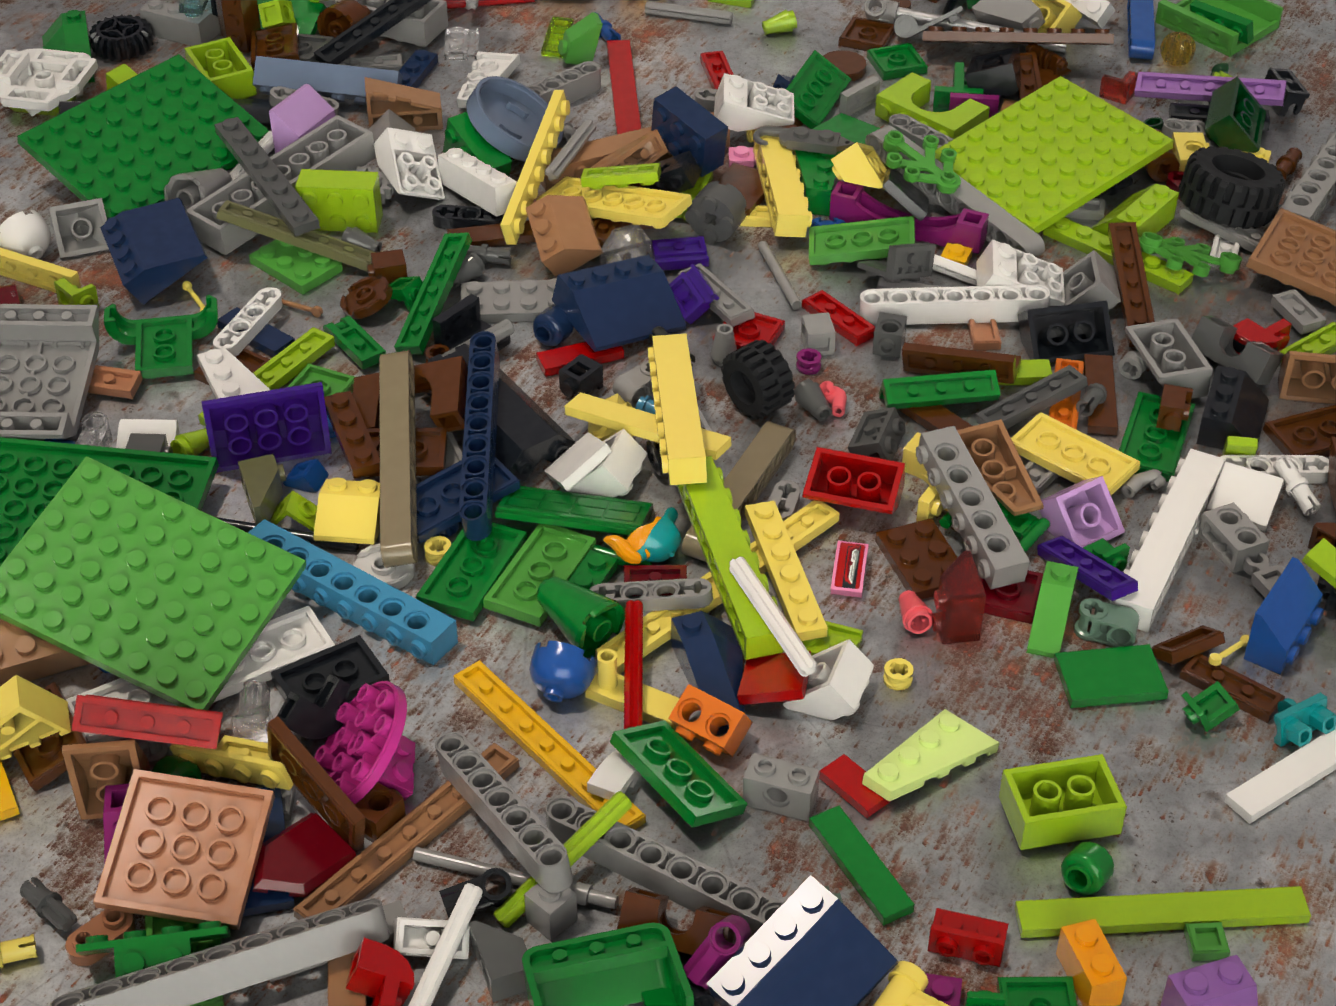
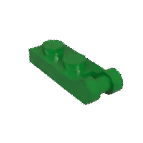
(355, 342)

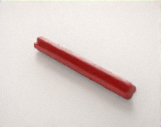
(633, 664)

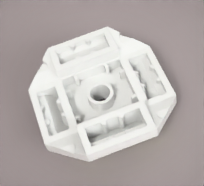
(40, 78)

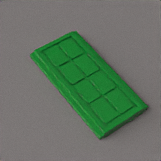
(574, 510)

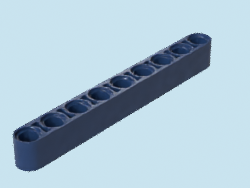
(479, 437)

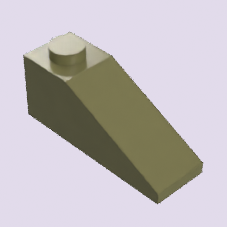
(262, 485)

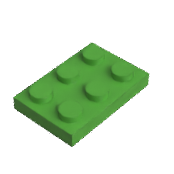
(294, 265)

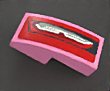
(849, 569)

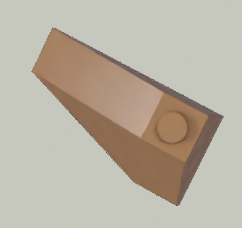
(1001, 466)

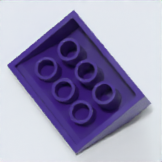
(275, 422)

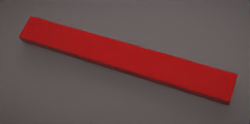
(623, 86)

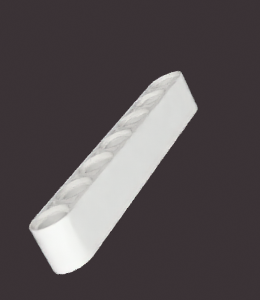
(953, 304)

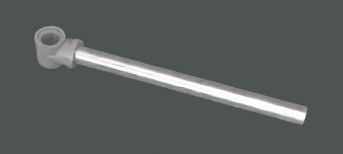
(891, 11)

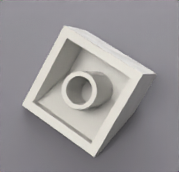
(615, 472)
(836, 684)

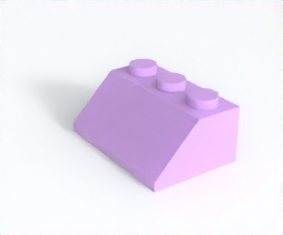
(298, 116)

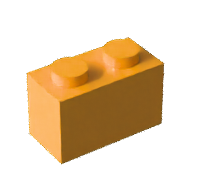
(1091, 963)

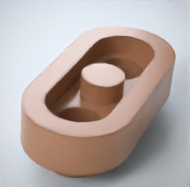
(99, 925)

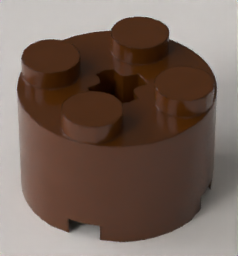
(340, 17)

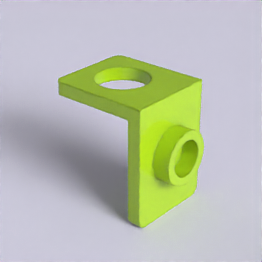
(297, 508)

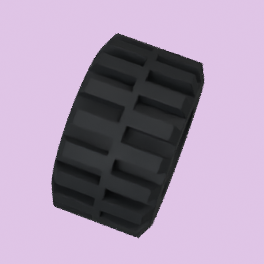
(758, 379)

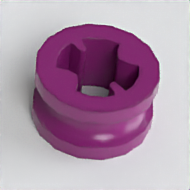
(808, 361)

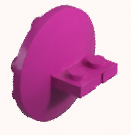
(371, 743)

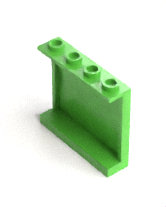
(1178, 17)

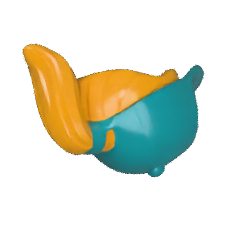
(649, 542)

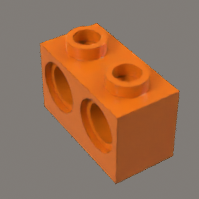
(713, 716)

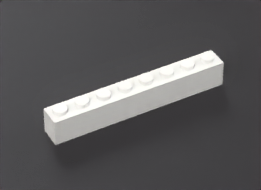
(1170, 534)

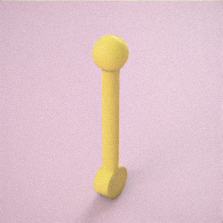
(187, 286)
(1216, 659)

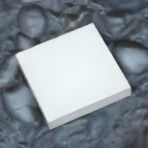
(578, 461)
(1250, 490)

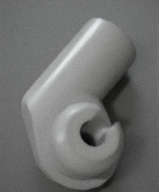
(1138, 481)

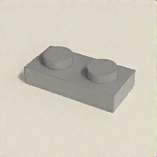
(859, 96)
(1298, 311)

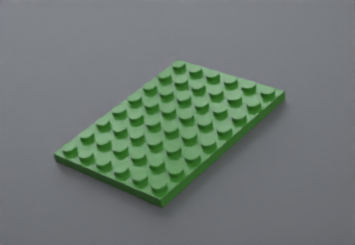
(144, 585)

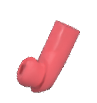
(835, 396)

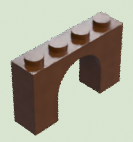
(442, 378)

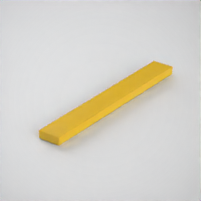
(536, 737)

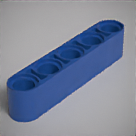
(1141, 29)

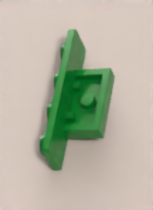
(141, 951)

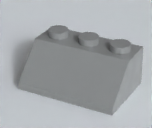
(176, 27)
(1172, 355)

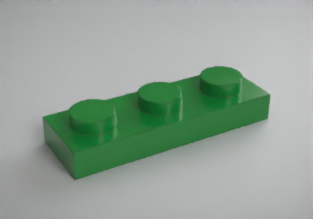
(1232, 21)

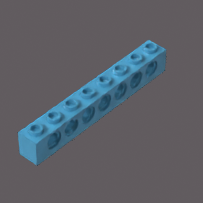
(365, 598)

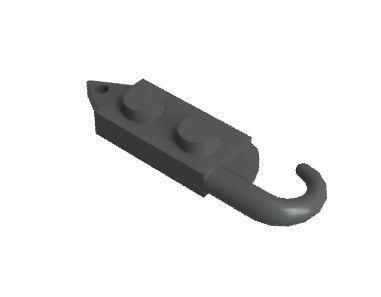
(805, 139)

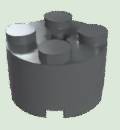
(716, 212)

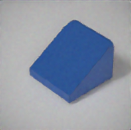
(307, 476)

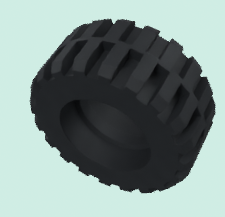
(1231, 187)

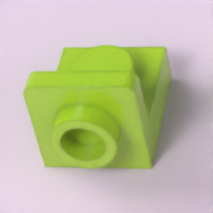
(71, 295)

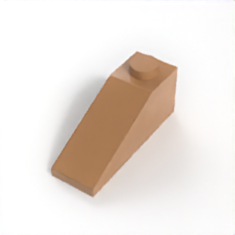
(641, 151)

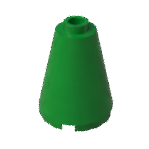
(580, 614)

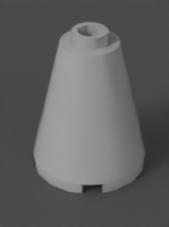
(195, 185)

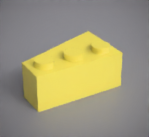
(29, 715)

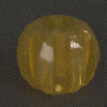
(1178, 48)

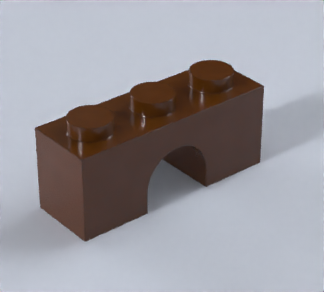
(650, 907)

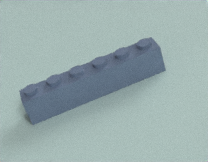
(326, 79)

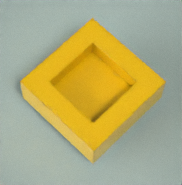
(957, 253)

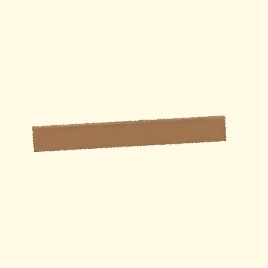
(398, 843)

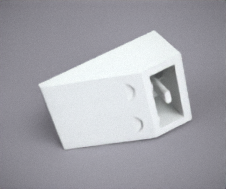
(752, 105)
(409, 163)
(1008, 266)

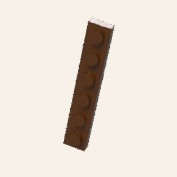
(1130, 274)

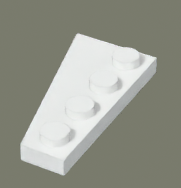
(227, 374)

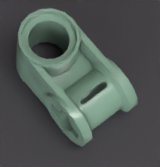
(1109, 624)

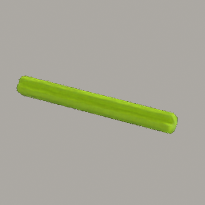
(576, 847)

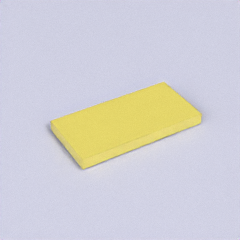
(1072, 453)

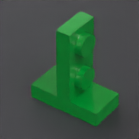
(942, 93)

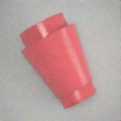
(914, 612)

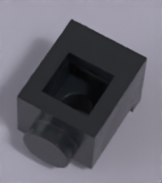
(575, 378)

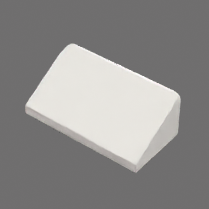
(146, 426)
(421, 936)

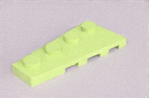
(928, 754)

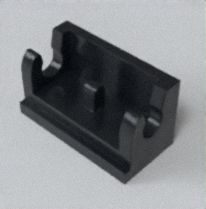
(1294, 93)

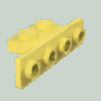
(238, 760)

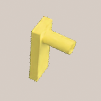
(608, 689)

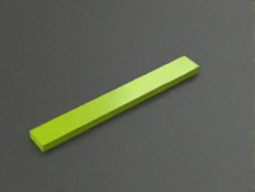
(1164, 911)

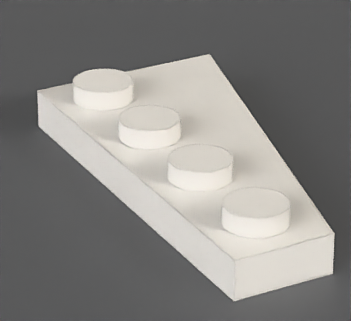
(487, 65)

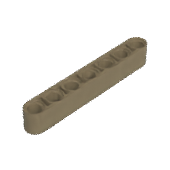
(751, 474)

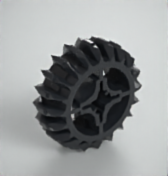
(121, 37)

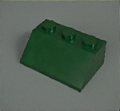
(1235, 118)

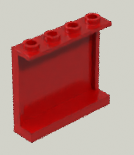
(147, 721)

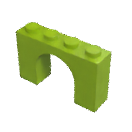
(913, 92)

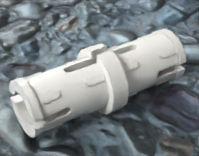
(1297, 486)

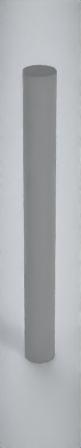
(779, 275)

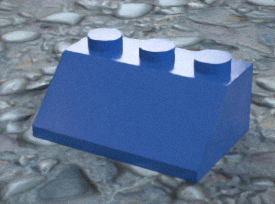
(1284, 619)

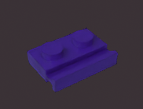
(680, 252)
(692, 293)

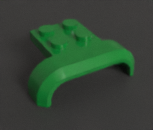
(165, 343)

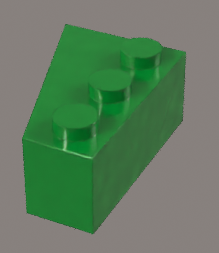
(463, 135)
(817, 178)

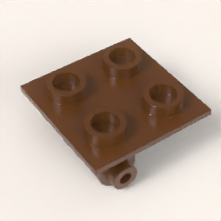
(1050, 64)

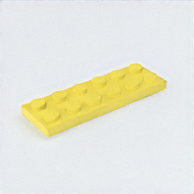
(626, 204)

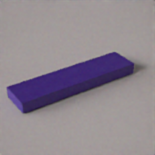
(1091, 571)

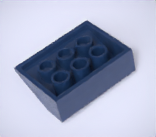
(153, 247)
(618, 302)
(805, 957)

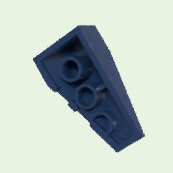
(709, 656)

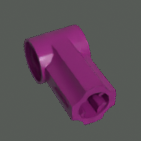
(716, 950)

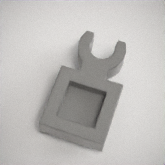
(1262, 573)

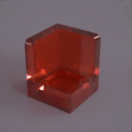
(1118, 89)

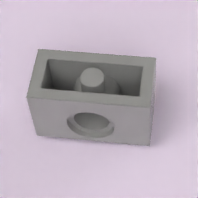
(781, 786)

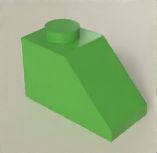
(581, 40)

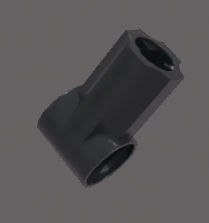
(451, 894)

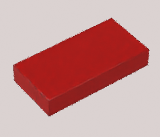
(846, 780)

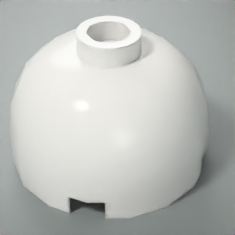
(25, 234)

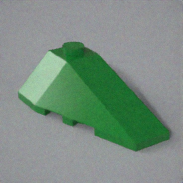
(70, 34)

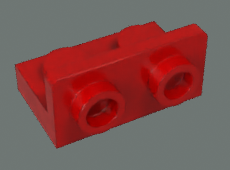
(967, 937)

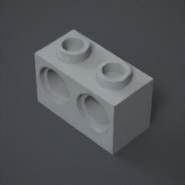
(1232, 536)

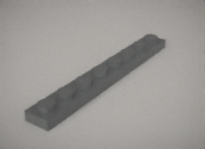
(267, 176)

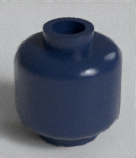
(552, 326)

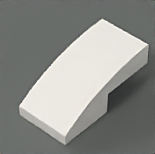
(612, 776)

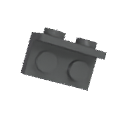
(878, 433)

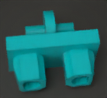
(1298, 720)

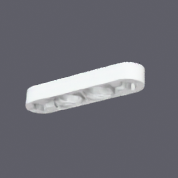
(265, 302)
(1310, 466)

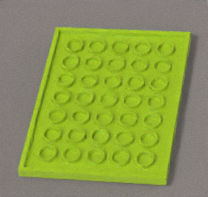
(1053, 152)

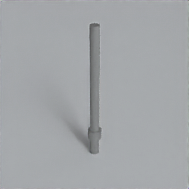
(584, 892)

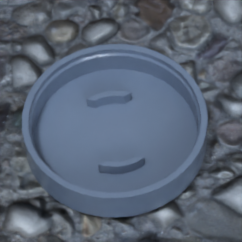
(507, 115)

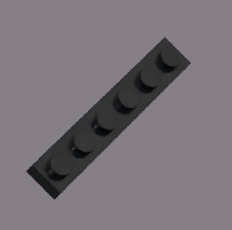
(366, 30)

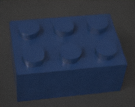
(689, 127)

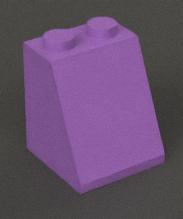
(1212, 984)

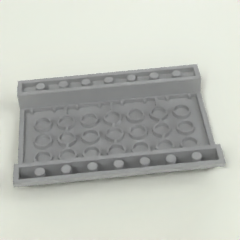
(45, 368)

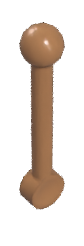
(316, 310)

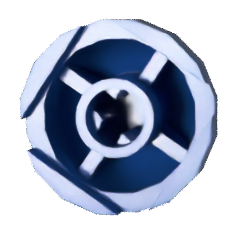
(561, 670)

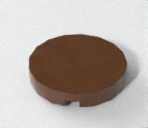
(848, 62)
(366, 297)

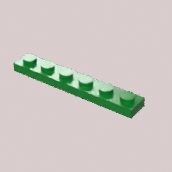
(433, 292)

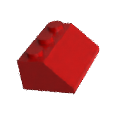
(855, 481)

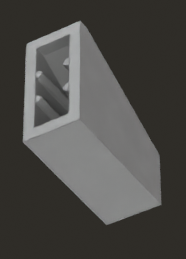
(1009, 13)

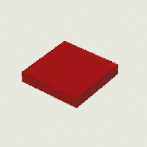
(758, 328)
(771, 680)

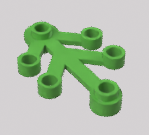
(945, 180)
(1192, 254)

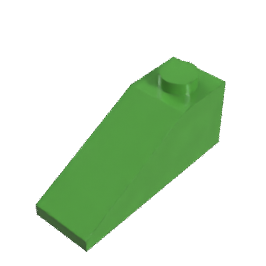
(1052, 609)

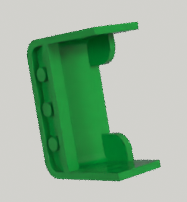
(608, 970)

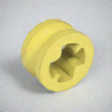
(432, 545)
(898, 681)

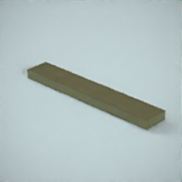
(310, 241)

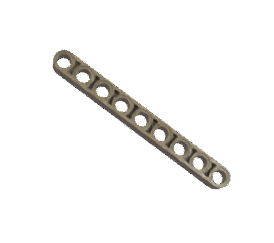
(397, 460)

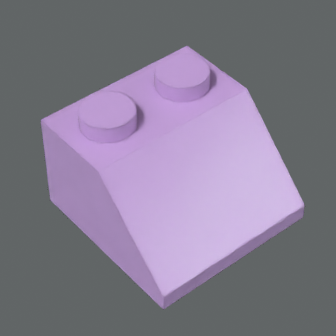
(1083, 513)

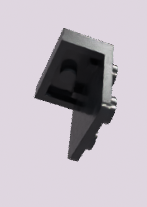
(461, 323)

